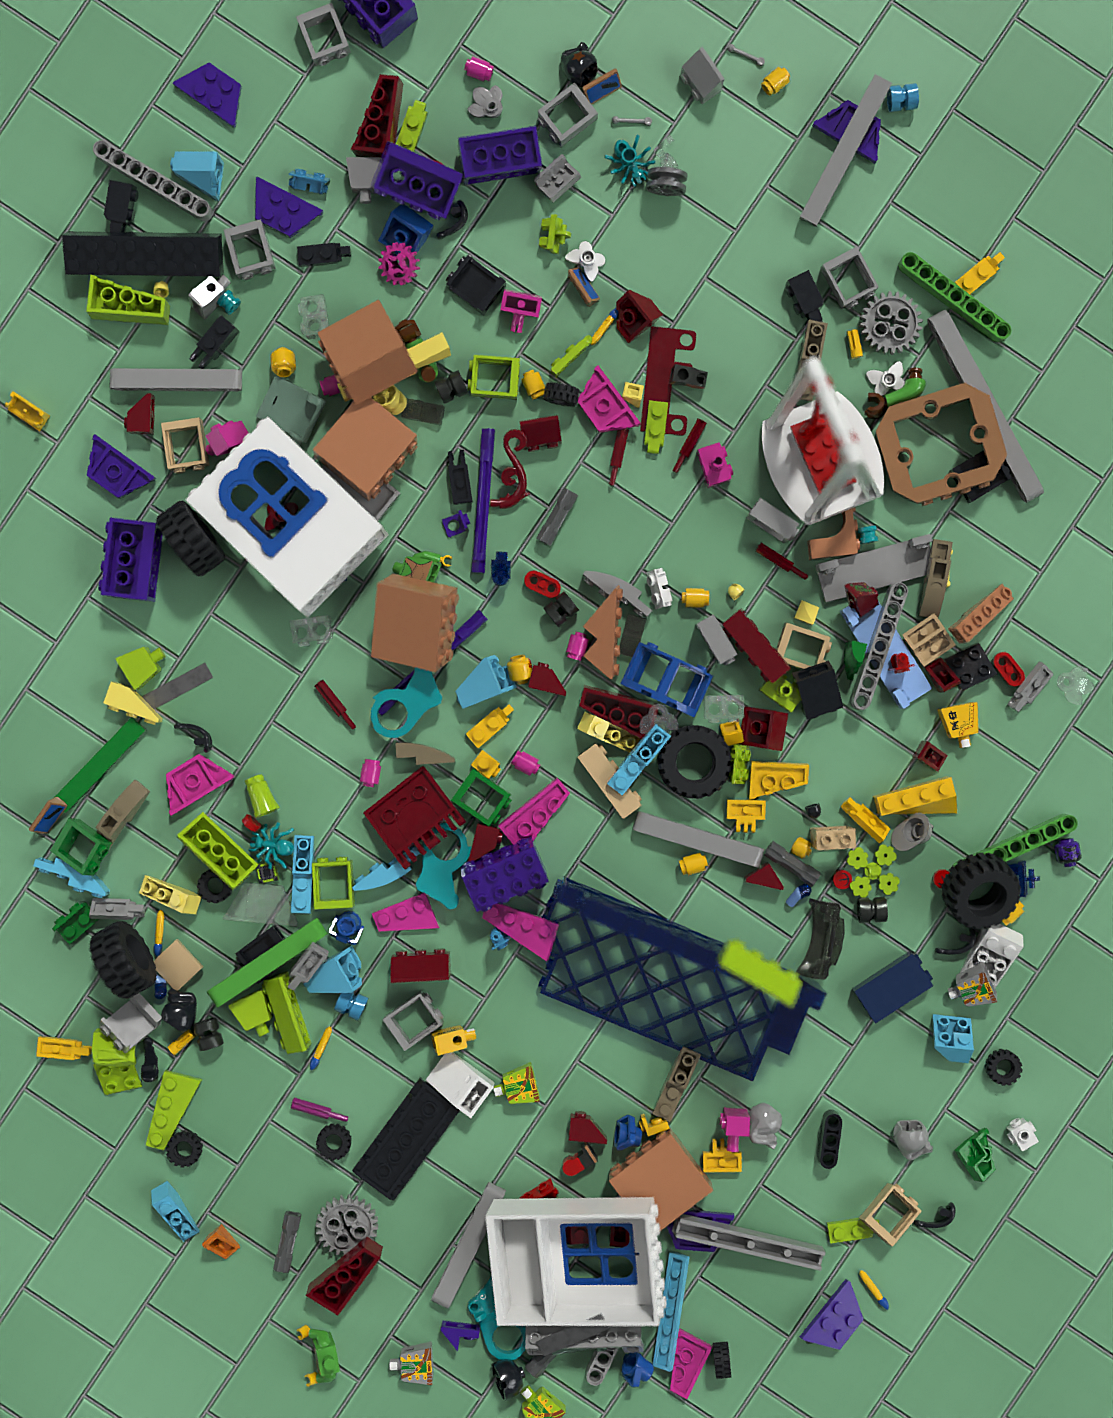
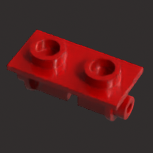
(900, 663)
(543, 1190)

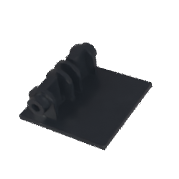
(971, 666)

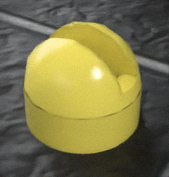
(157, 289)
(735, 591)

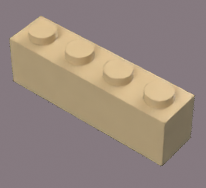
(601, 771)

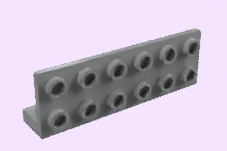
(875, 567)
(615, 1337)

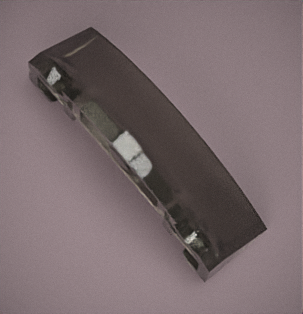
(825, 940)

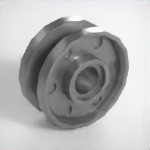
(666, 181)

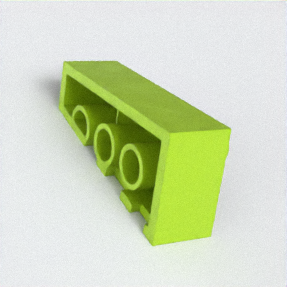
(125, 304)

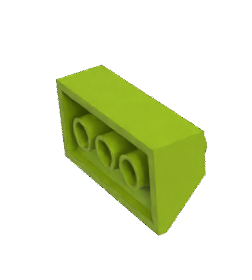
(217, 851)
(760, 972)
(287, 1013)

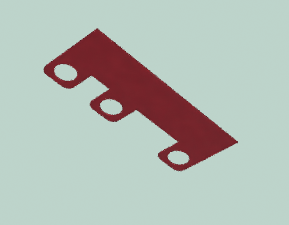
(659, 365)

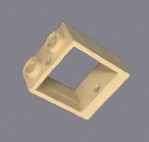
(183, 425)
(784, 639)
(837, 838)
(892, 1237)

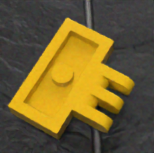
(746, 813)
(721, 1160)

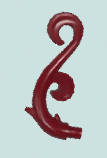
(517, 469)

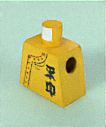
(960, 722)
(443, 1039)

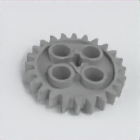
(888, 340)
(331, 1231)

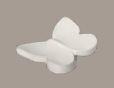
(587, 258)
(886, 379)

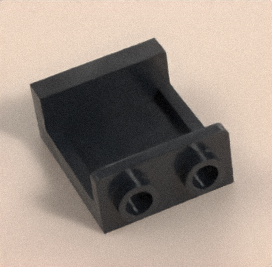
(475, 284)
(975, 462)
(818, 690)
(259, 946)

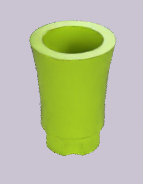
(260, 796)

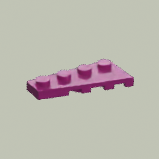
(535, 813)
(527, 929)

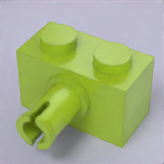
(782, 693)

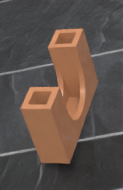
(839, 545)

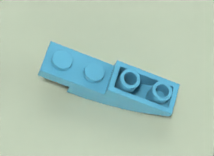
(638, 759)
(302, 874)
(382, 875)
(77, 881)

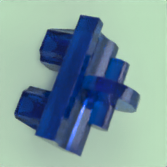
(501, 569)
(1020, 869)

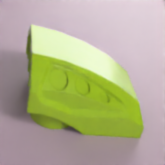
(107, 1054)

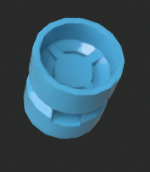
(903, 97)
(351, 1004)

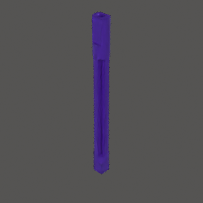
(483, 499)
(461, 635)

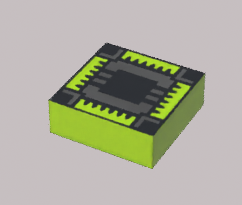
(265, 874)

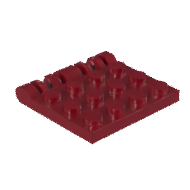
(412, 814)

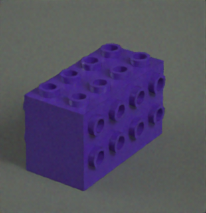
(504, 874)

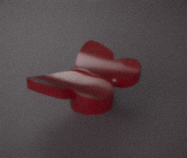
(274, 519)

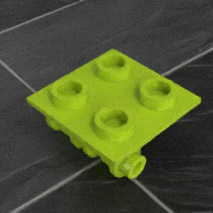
(741, 756)
(117, 1078)

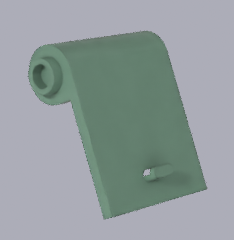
(291, 409)

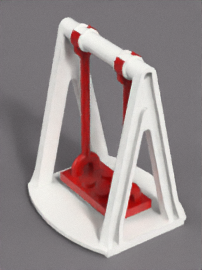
(821, 450)

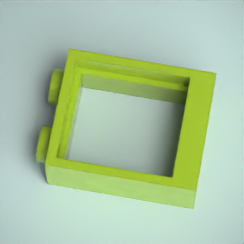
(514, 381)
(332, 903)

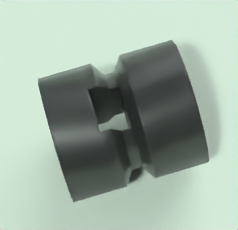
(451, 386)
(566, 605)
(872, 910)
(210, 1040)

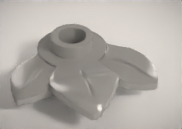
(484, 100)

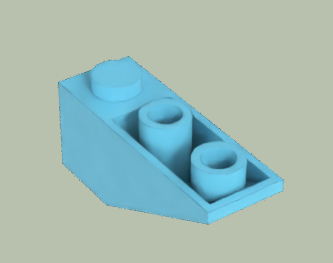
(173, 1210)

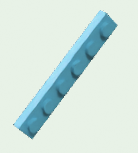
(669, 1325)

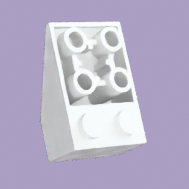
(997, 949)
(460, 1083)

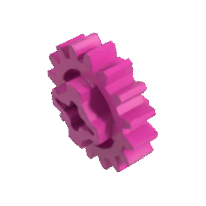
(391, 266)

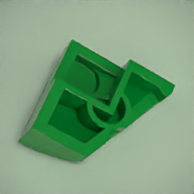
(853, 657)
(977, 1155)

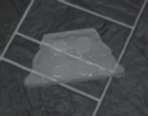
(261, 905)

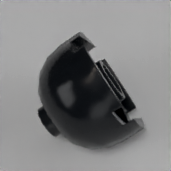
(508, 1378)

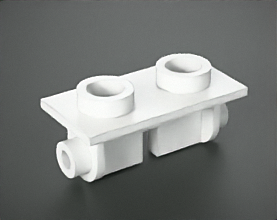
(660, 597)

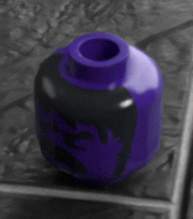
(1067, 852)

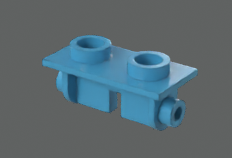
(316, 181)
(499, 939)

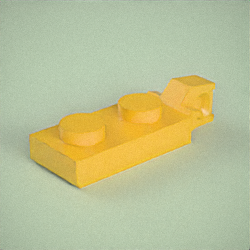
(979, 273)
(489, 725)
(866, 819)
(61, 1048)

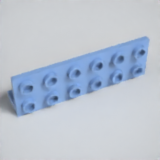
(902, 686)

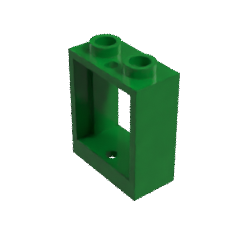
(465, 786)
(66, 840)

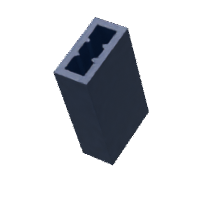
(893, 986)

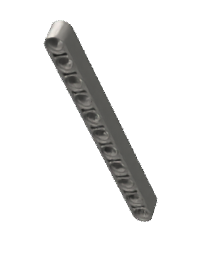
(968, 372)

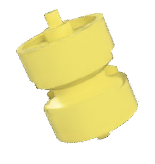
(392, 400)

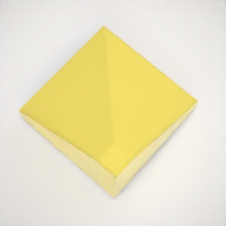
(633, 393)
(806, 612)

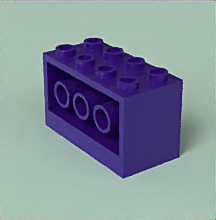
(383, 17)
(499, 155)
(413, 167)
(143, 563)

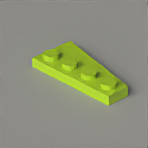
(172, 1101)

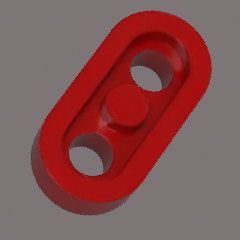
(542, 585)
(1009, 667)

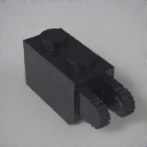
(120, 205)
(805, 296)
(214, 341)

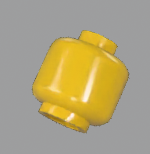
(283, 362)
(519, 669)

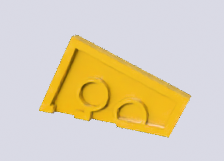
(776, 776)

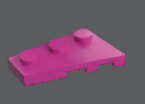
(406, 915)
(688, 1362)

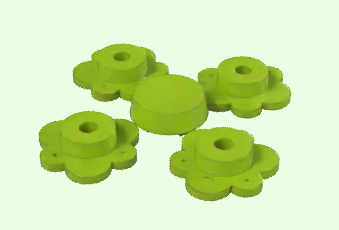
(873, 870)

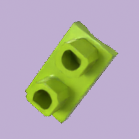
(556, 235)

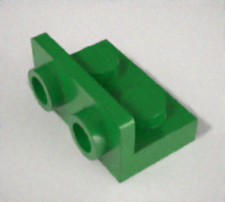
(75, 922)

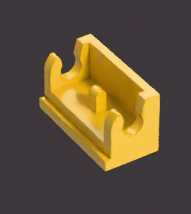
(27, 411)

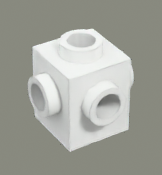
(1022, 1133)

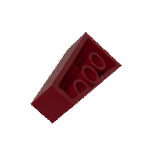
(380, 118)
(756, 646)
(616, 708)
(344, 1277)

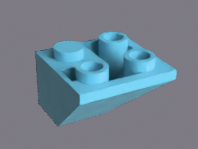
(953, 1037)

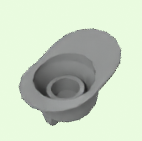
(912, 832)

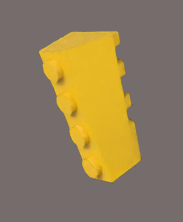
(927, 798)

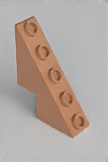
(981, 614)
(605, 628)

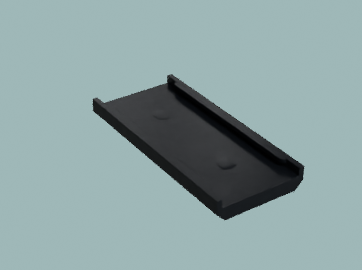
(406, 1139)

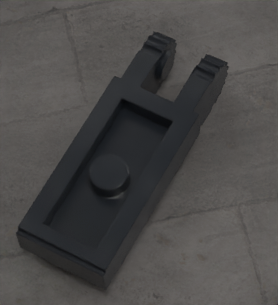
(459, 479)

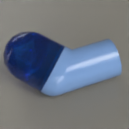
(799, 893)
(160, 988)

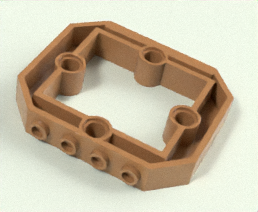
(984, 418)

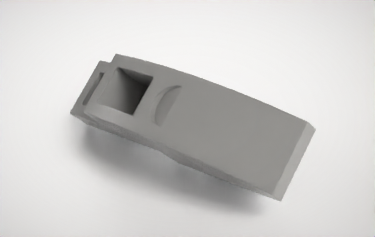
(608, 583)

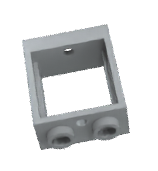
(316, 17)
(582, 102)
(244, 231)
(853, 254)
(773, 521)
(717, 640)
(398, 1032)

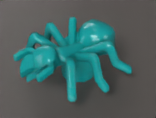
(627, 157)
(273, 845)

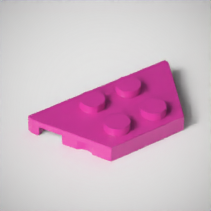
(605, 405)
(193, 781)

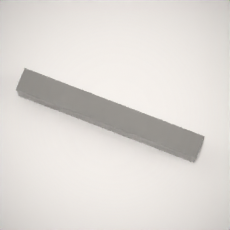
(845, 150)
(748, 1241)

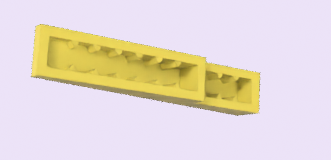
(423, 354)

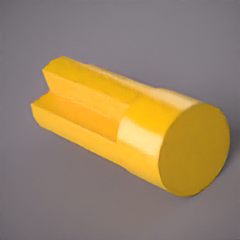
(854, 344)
(179, 1043)

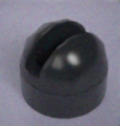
(813, 810)

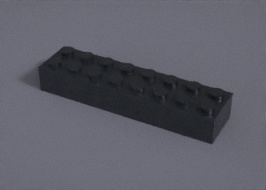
(143, 253)

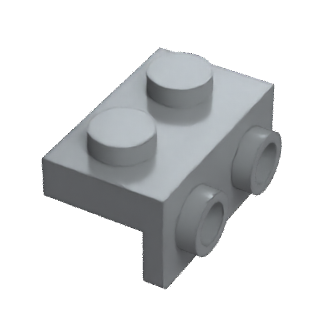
(557, 178)

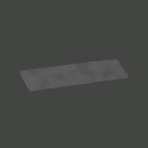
(178, 686)
(569, 1336)

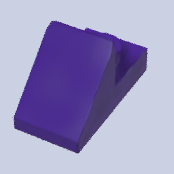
(455, 1330)

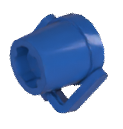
(348, 925)
(627, 1134)
(636, 1368)

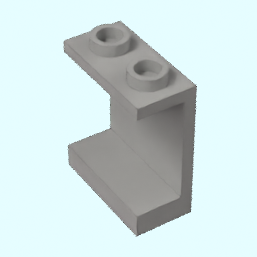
(131, 1023)

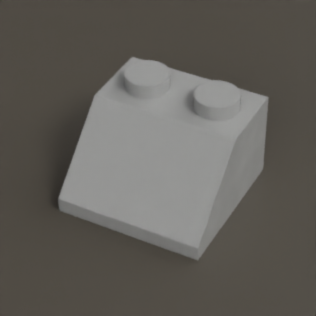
(702, 76)

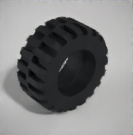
(190, 538)
(720, 762)
(991, 907)
(123, 959)

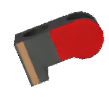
(688, 377)
(583, 1159)

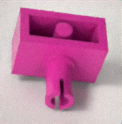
(520, 305)
(225, 437)
(714, 464)
(735, 1124)

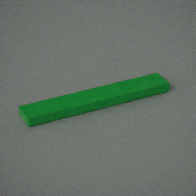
(101, 763)

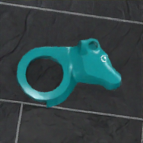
(418, 697)
(436, 874)
(483, 1309)

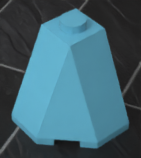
(200, 170)
(484, 683)
(337, 974)

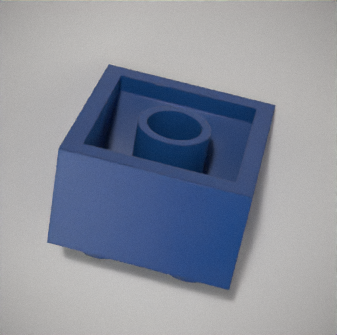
(405, 227)

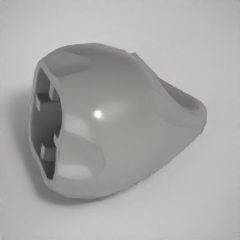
(764, 1124)
(911, 1138)

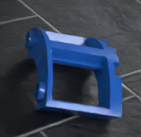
(695, 692)

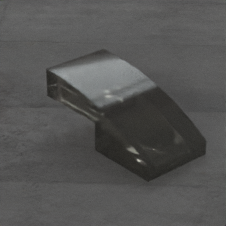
(423, 412)
(631, 634)

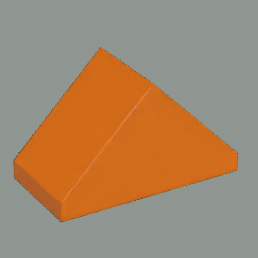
(221, 1242)

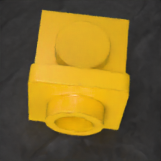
(486, 765)
(657, 1125)

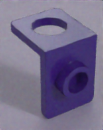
(463, 522)

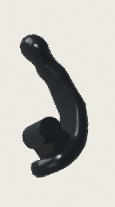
(458, 211)
(206, 741)
(971, 938)
(149, 1070)
(948, 1212)

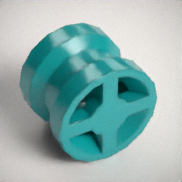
(229, 302)
(867, 534)

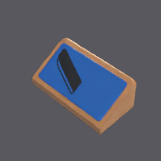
(602, 86)
(583, 286)
(48, 816)

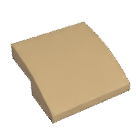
(928, 640)
(177, 965)

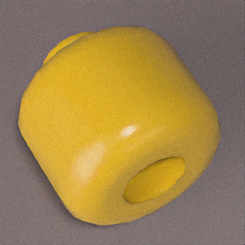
(801, 848)

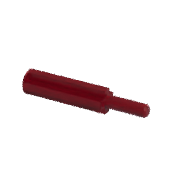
(690, 443)
(618, 453)
(779, 560)
(334, 702)

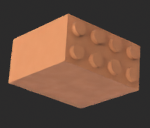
(366, 352)
(366, 447)
(414, 622)
(664, 1172)

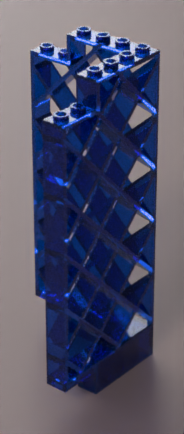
(670, 937)

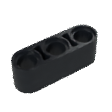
(833, 1147)

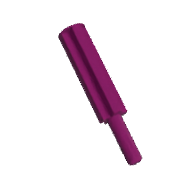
(315, 1109)

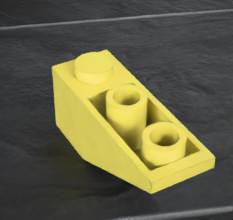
(129, 700)
(607, 732)
(170, 895)

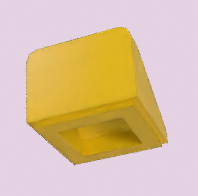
(731, 733)

